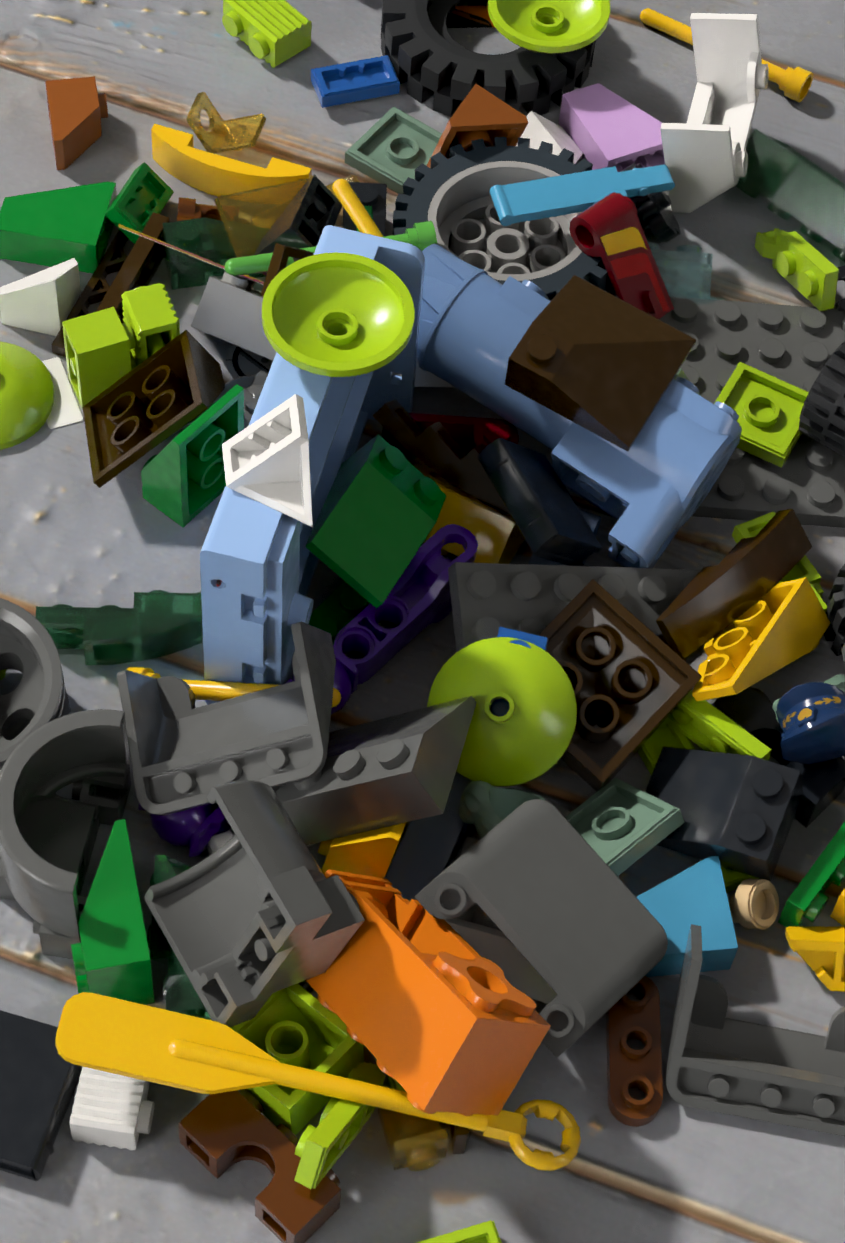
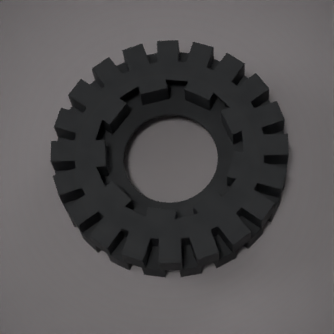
(436, 65)

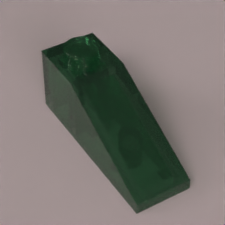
(203, 238)

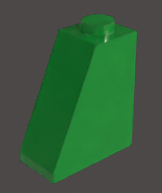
(58, 226)

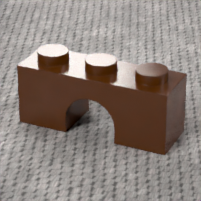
(233, 1129)

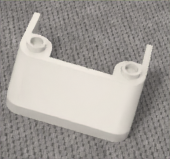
(710, 149)

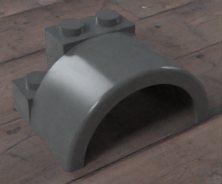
(50, 837)
(253, 909)

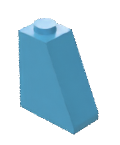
(698, 899)

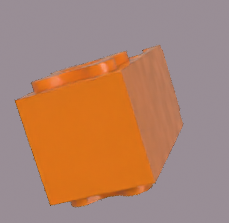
(429, 1005)

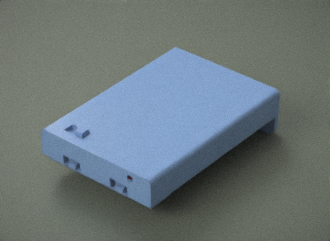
(257, 557)

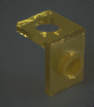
(227, 134)

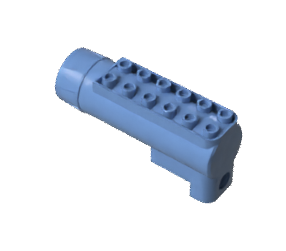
(652, 489)

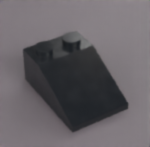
(729, 806)

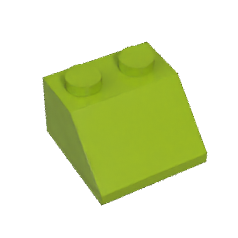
(302, 1034)

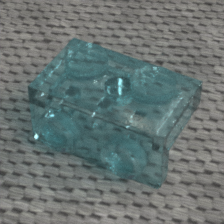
(684, 271)

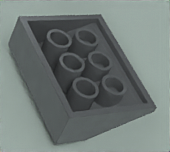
(381, 773)

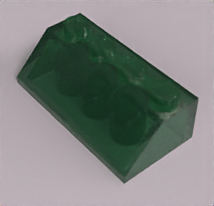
(796, 189)

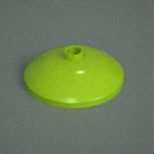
(550, 24)
(338, 314)
(24, 394)
(540, 713)

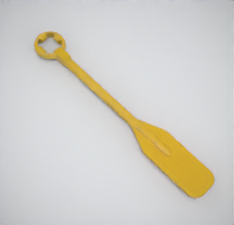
(216, 1059)

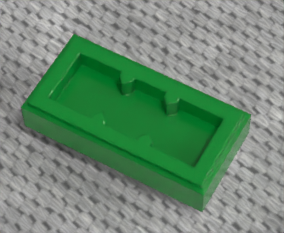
(138, 200)

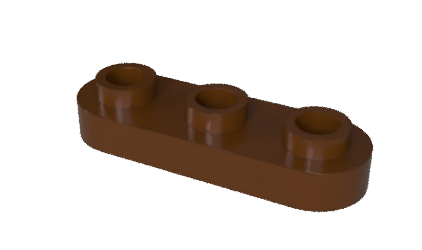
(632, 1067)

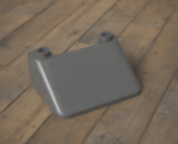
(258, 736)
(558, 911)

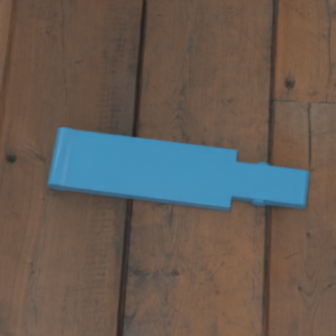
(574, 192)

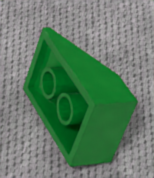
(191, 467)
(375, 519)
(113, 936)

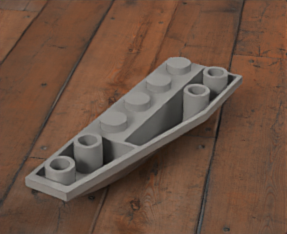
(234, 314)

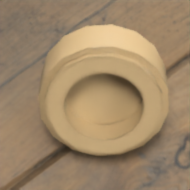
(754, 904)

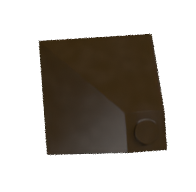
(597, 361)
(150, 405)
(620, 680)

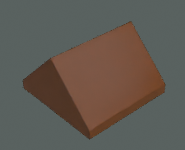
(481, 117)

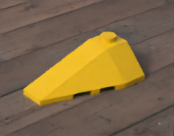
(762, 640)

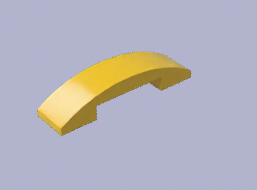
(216, 173)

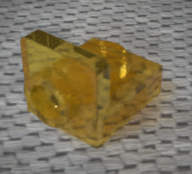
(413, 1140)

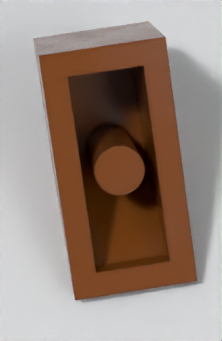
(74, 117)

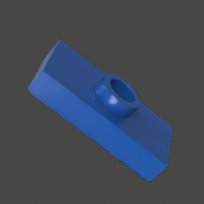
(355, 81)

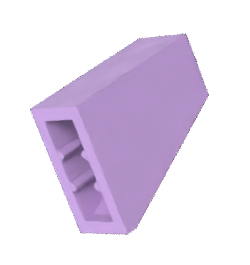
(610, 129)

